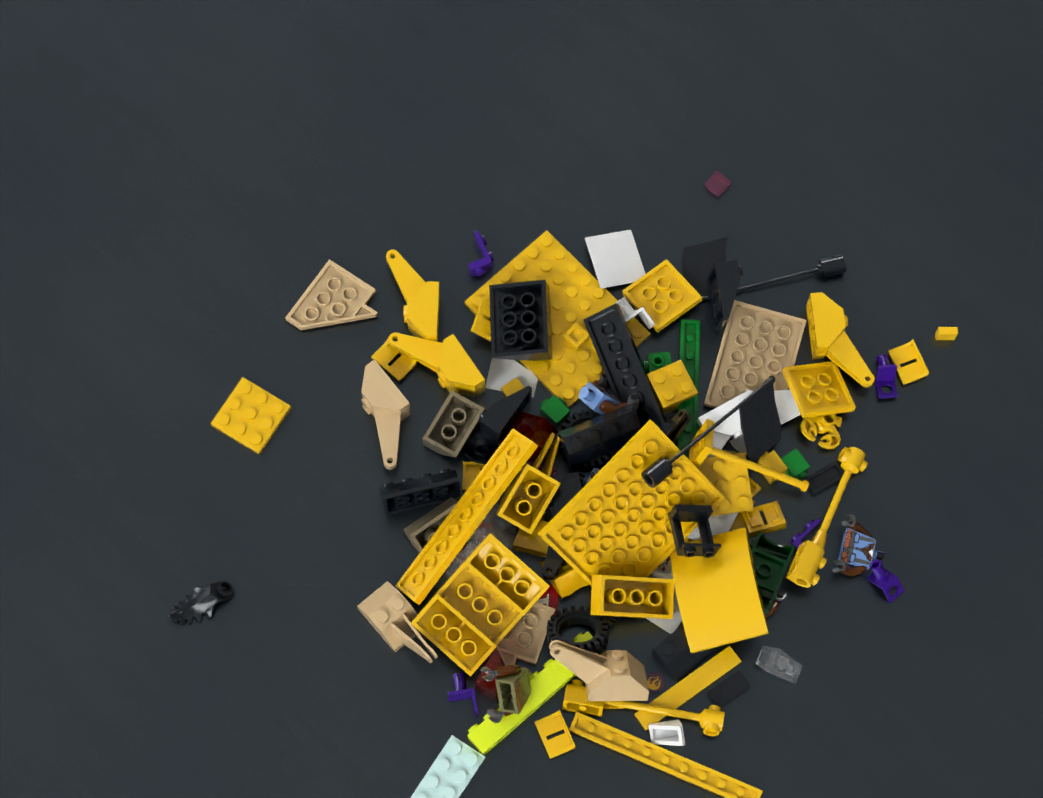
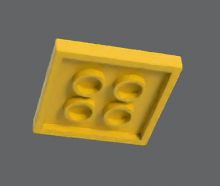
(662, 295)
(818, 389)
(251, 415)
(731, 482)

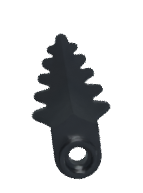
(201, 603)

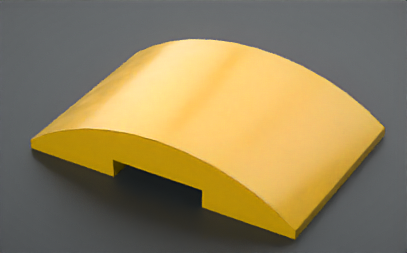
(719, 593)
(479, 604)

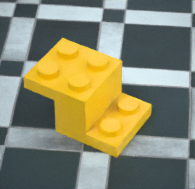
(672, 386)

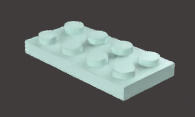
(450, 771)

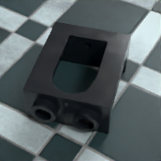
(697, 514)

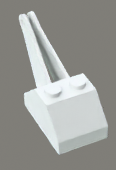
(728, 428)

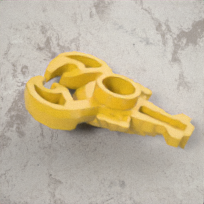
(822, 425)

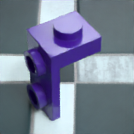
(482, 265)
(798, 538)

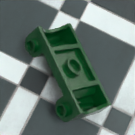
(769, 566)

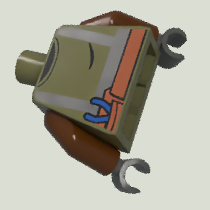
(512, 689)

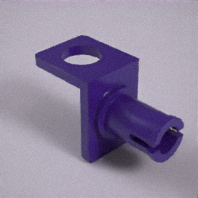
(885, 377)
(884, 580)
(461, 691)

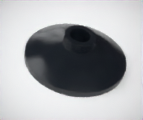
(480, 449)

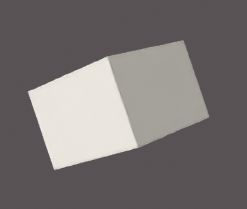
(667, 733)

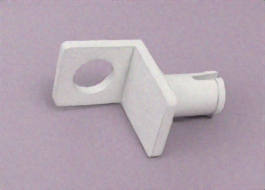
(630, 313)

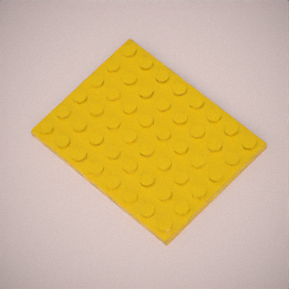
(573, 297)
(620, 521)

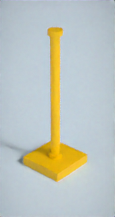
(704, 447)

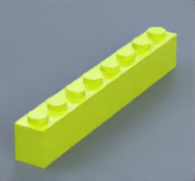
(543, 687)

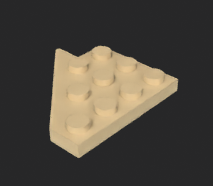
(332, 299)
(526, 637)

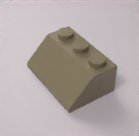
(452, 425)
(424, 528)

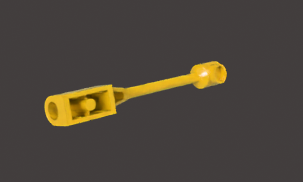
(810, 553)
(577, 701)

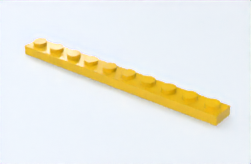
(661, 758)

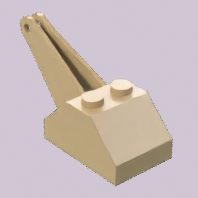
(388, 407)
(392, 619)
(607, 676)

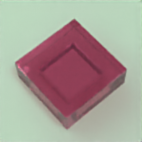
(717, 183)

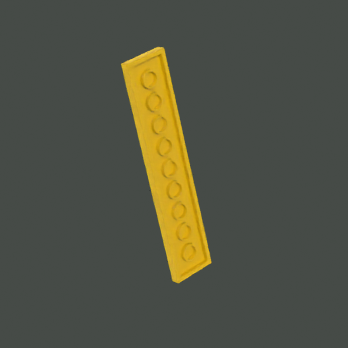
(466, 516)

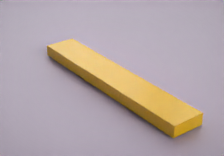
(691, 685)

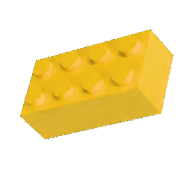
(632, 597)

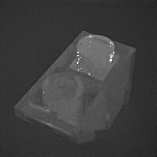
(779, 664)

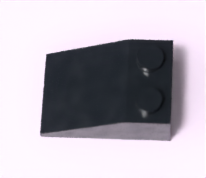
(502, 415)

